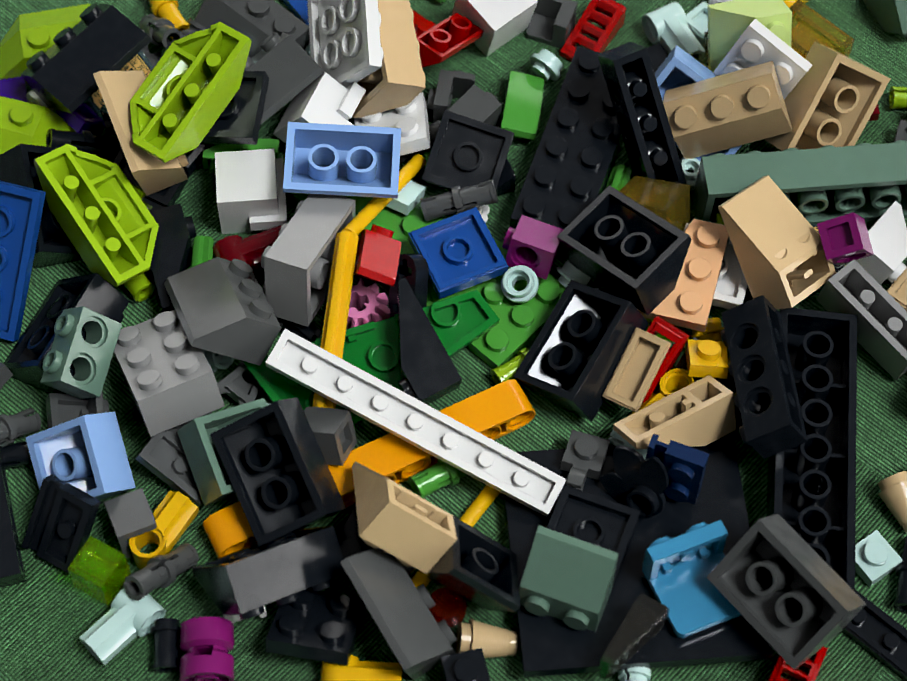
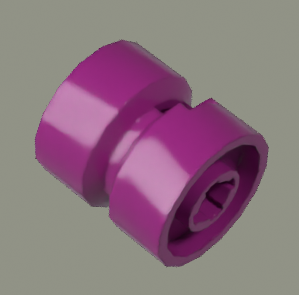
(207, 649)

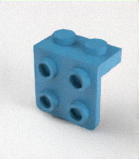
(678, 578)

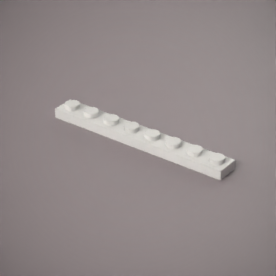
(415, 422)

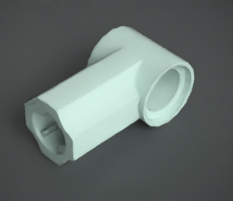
(670, 28)
(121, 625)

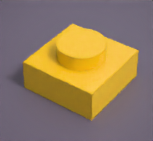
(706, 358)

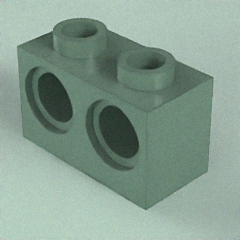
(89, 356)

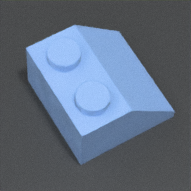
(84, 454)

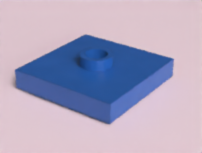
(458, 252)

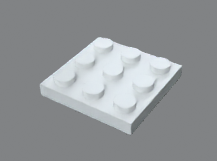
(345, 38)

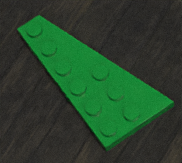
(376, 346)

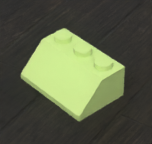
(731, 18)

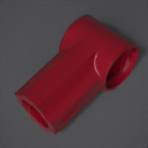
(247, 249)

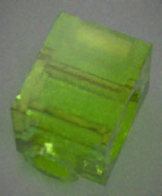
(99, 570)

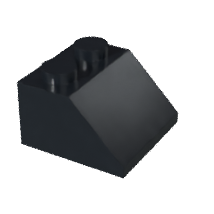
(479, 570)

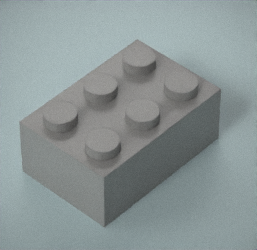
(302, 257)
(166, 373)

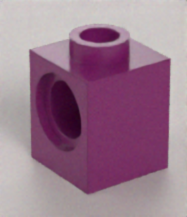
(845, 239)
(532, 245)

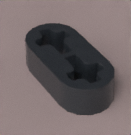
(417, 280)

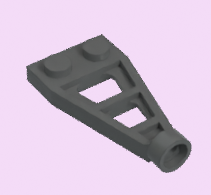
(165, 453)

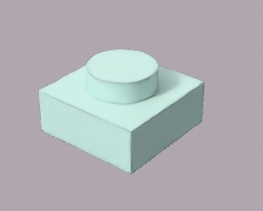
(875, 558)

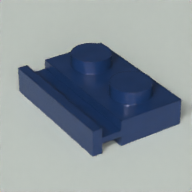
(684, 468)

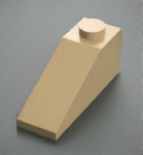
(688, 416)

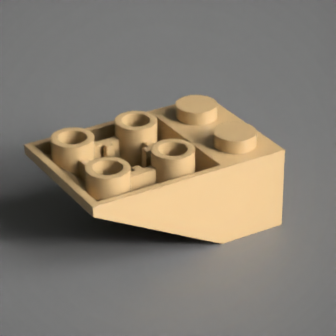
(775, 245)
(400, 520)

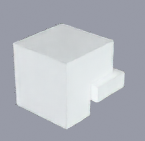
(498, 18)
(322, 103)
(250, 190)

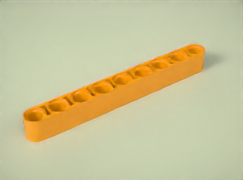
(489, 412)

